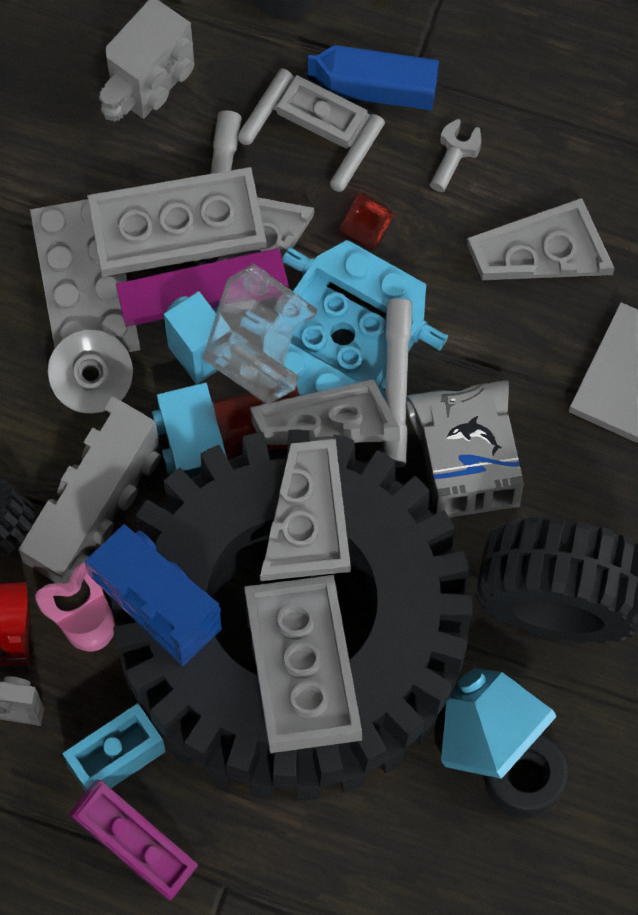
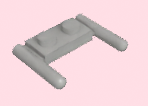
(320, 113)

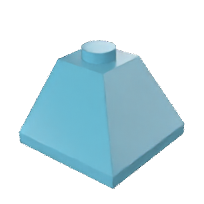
(490, 723)

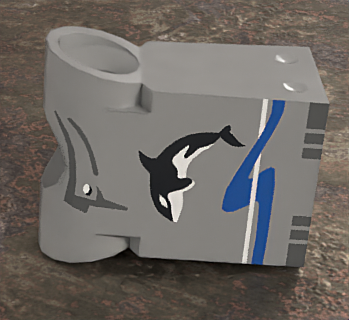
(468, 448)

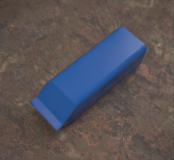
(376, 76)

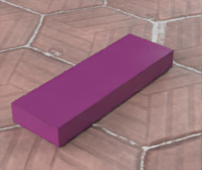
(133, 839)

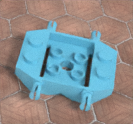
(314, 354)

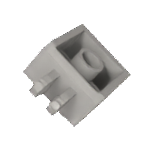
(146, 61)

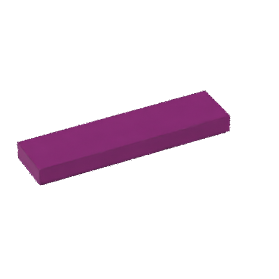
(150, 297)

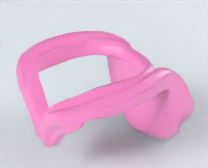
(86, 626)

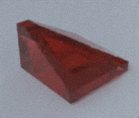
(367, 220)

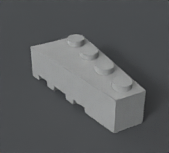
(93, 493)

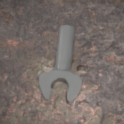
(455, 151)

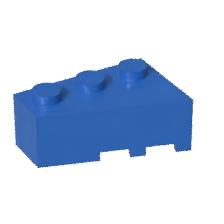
(155, 593)

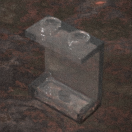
(255, 333)

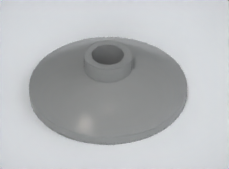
(85, 350)

